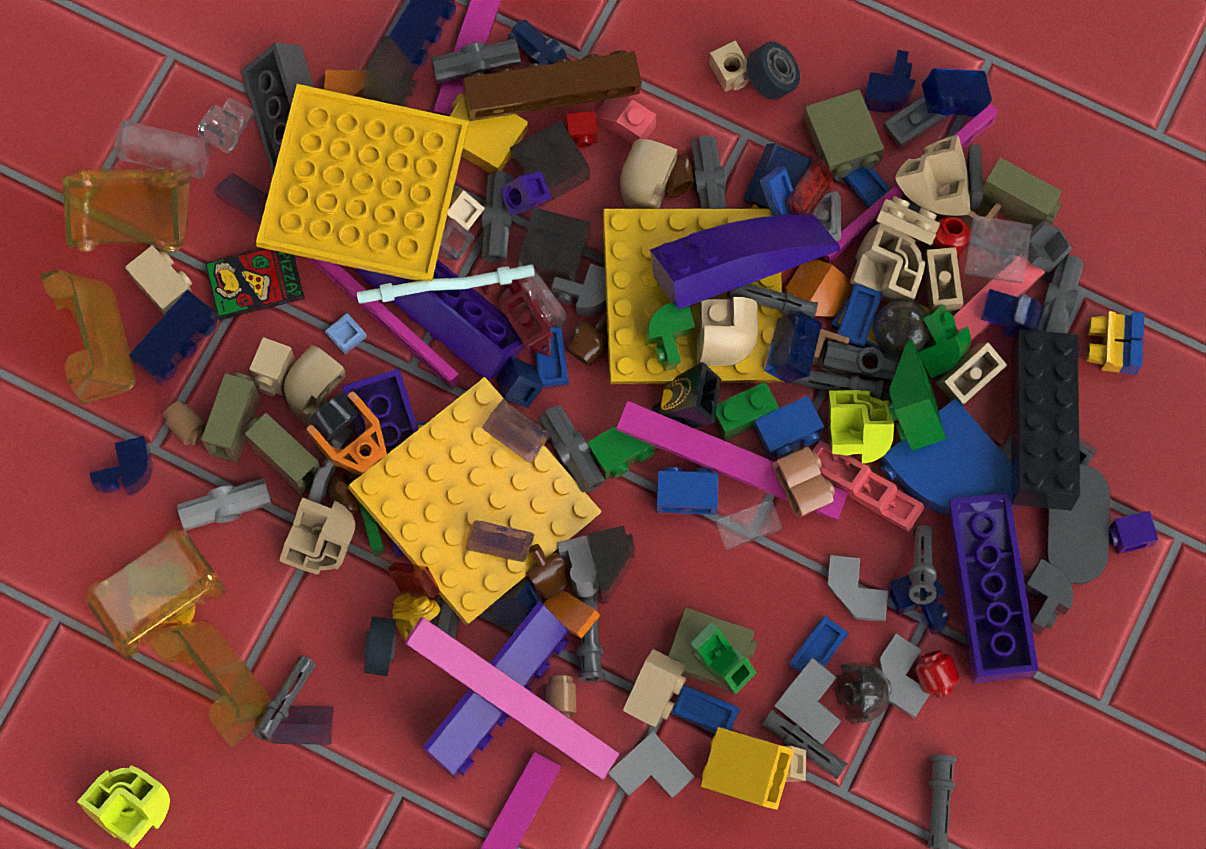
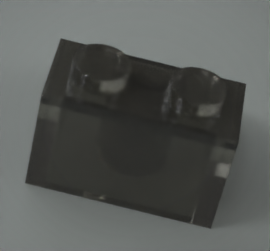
(389, 75)
(612, 557)

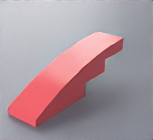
(971, 313)
(868, 488)

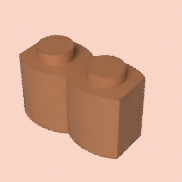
(803, 482)

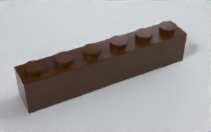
(551, 85)

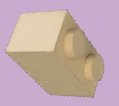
(158, 279)
(943, 279)
(271, 366)
(971, 373)
(654, 688)

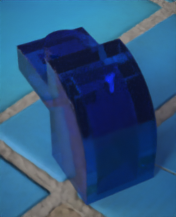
(890, 92)
(1011, 312)
(133, 469)
(934, 614)

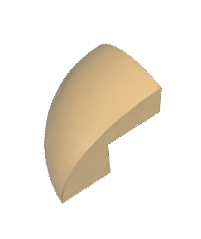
(938, 178)

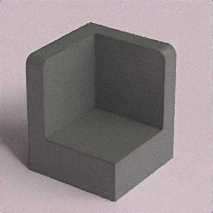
(1047, 246)

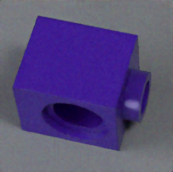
(525, 193)
(1133, 532)

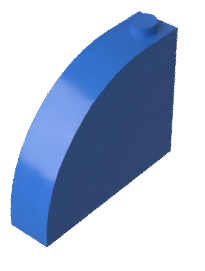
(952, 468)

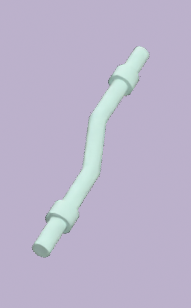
(503, 275)

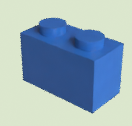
(788, 428)
(687, 491)

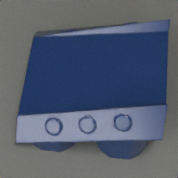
(774, 157)

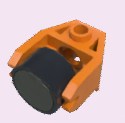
(333, 419)

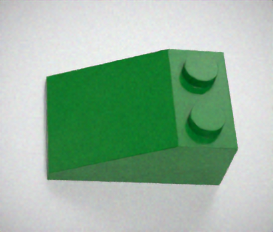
(914, 401)

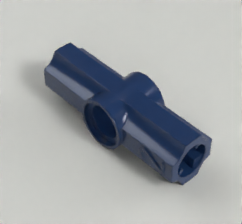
(535, 45)

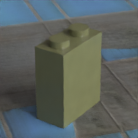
(844, 133)
(1021, 195)
(230, 416)
(282, 453)
(690, 626)

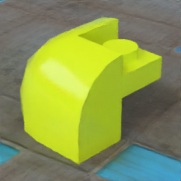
(859, 424)
(126, 803)

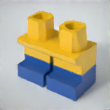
(1121, 343)

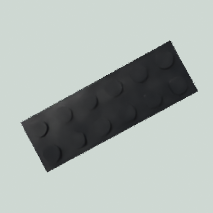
(1045, 420)

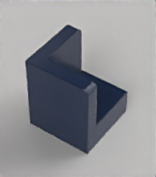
(519, 382)
(516, 604)

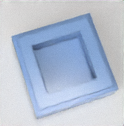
(345, 333)

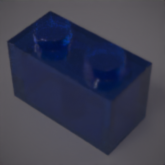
(956, 92)
(793, 347)

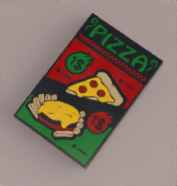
(253, 282)

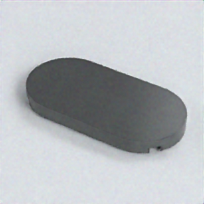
(1081, 536)

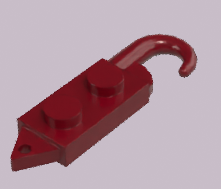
(524, 318)

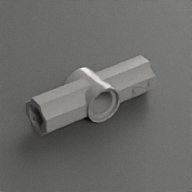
(224, 504)

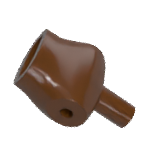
(681, 177)
(589, 341)
(339, 492)
(548, 573)

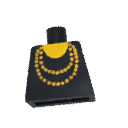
(691, 397)

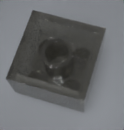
(555, 156)
(555, 245)

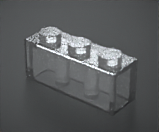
(161, 148)

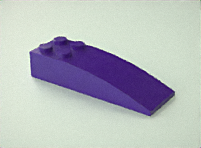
(737, 255)
(390, 404)
(992, 589)

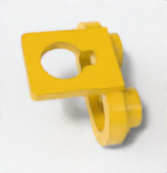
(409, 611)

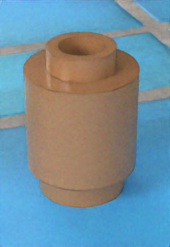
(184, 423)
(562, 694)

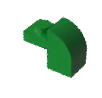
(663, 328)
(948, 344)
(722, 659)

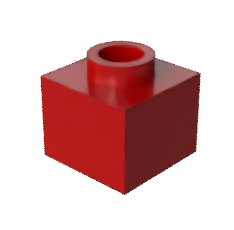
(582, 128)

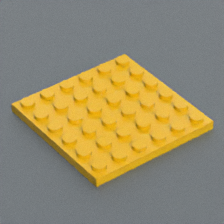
(363, 183)
(636, 295)
(458, 474)

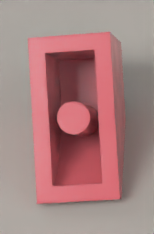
(626, 119)

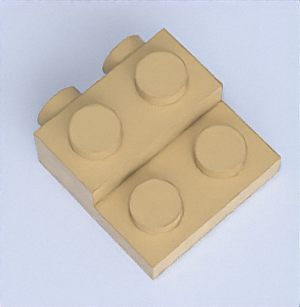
(899, 217)

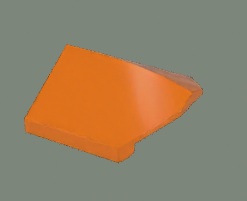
(821, 284)

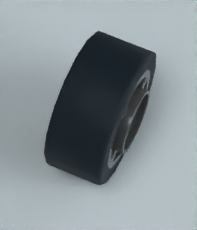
(773, 70)
(379, 646)

